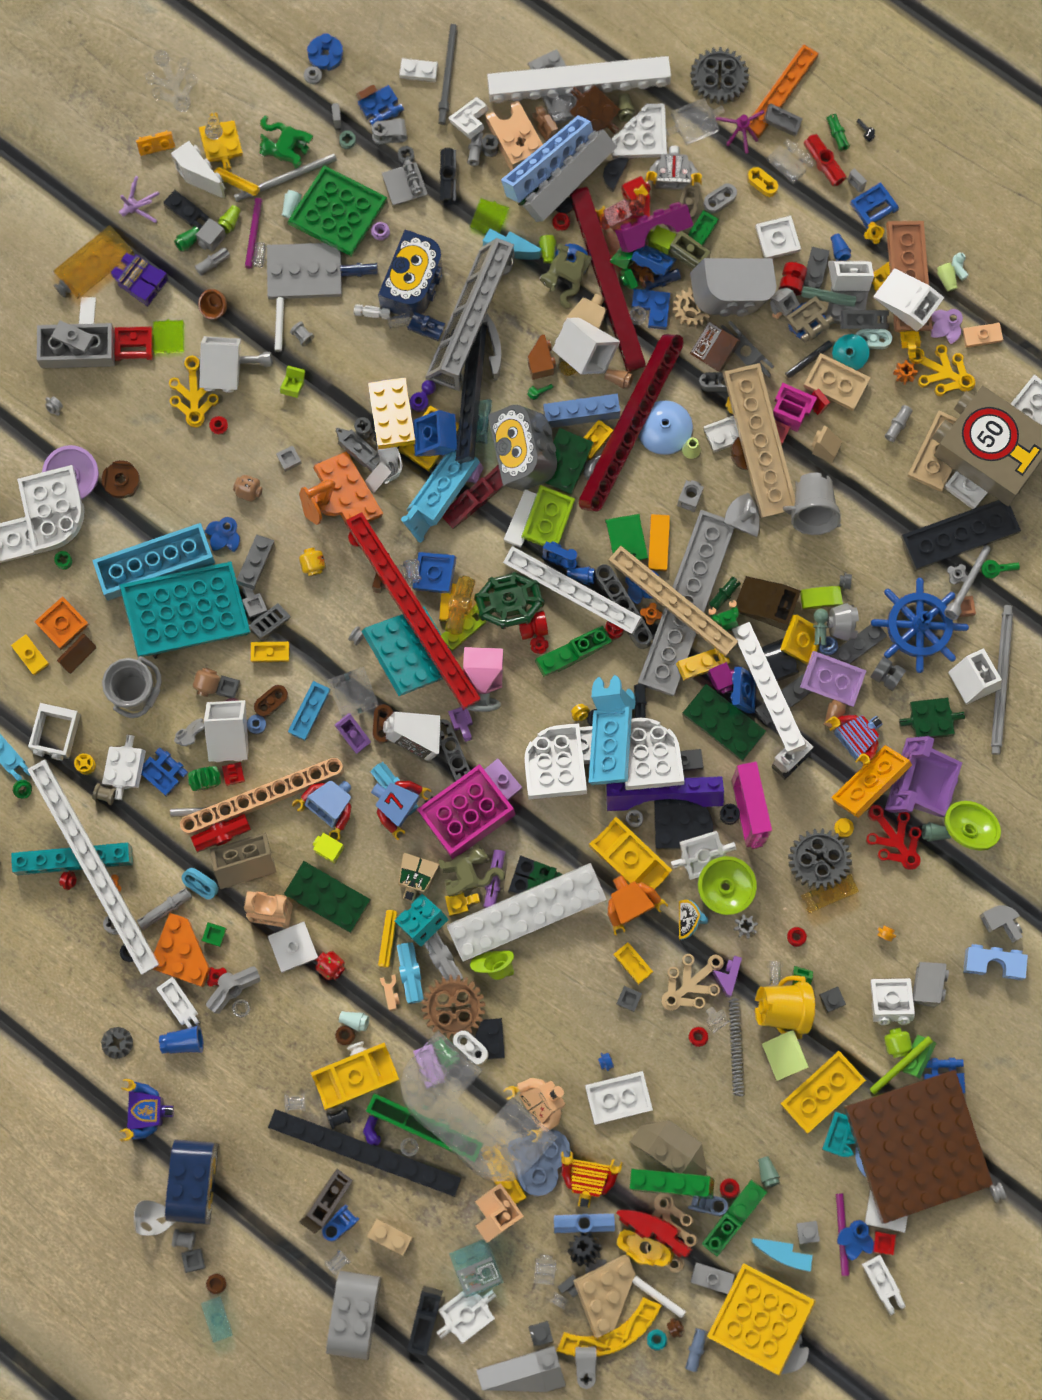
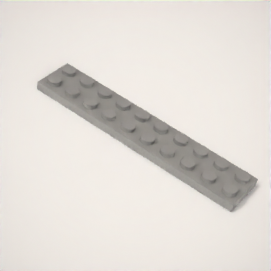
(695, 583)

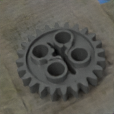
(737, 76)
(809, 872)

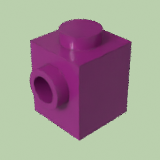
(721, 678)

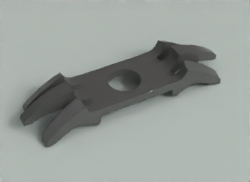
(755, 356)

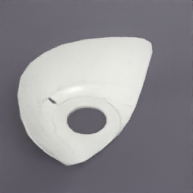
(390, 455)
(149, 1213)

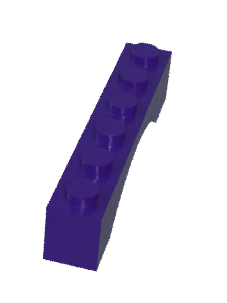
(699, 790)

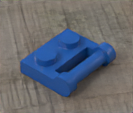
(871, 200)
(560, 556)

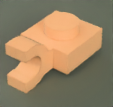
(392, 998)

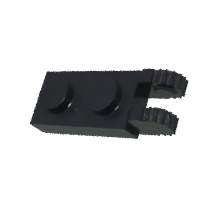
(185, 209)

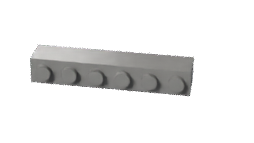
(570, 175)

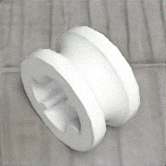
(356, 1048)

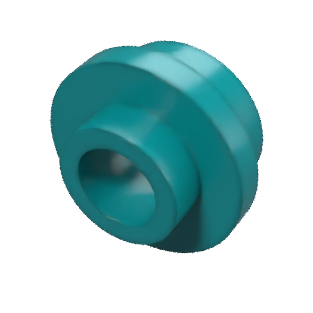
(661, 1334)

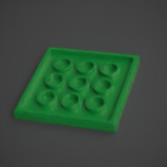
(337, 210)

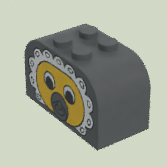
(523, 446)

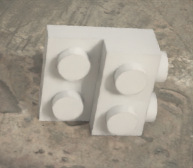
(892, 1001)

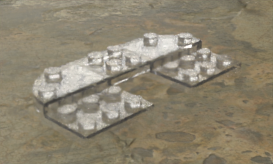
(431, 1094)

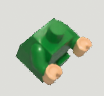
(726, 619)

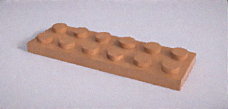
(909, 256)

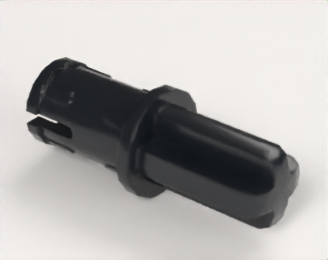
(640, 701)

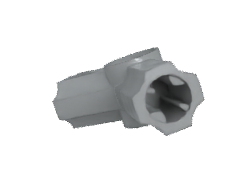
(231, 987)

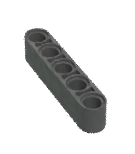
(622, 597)

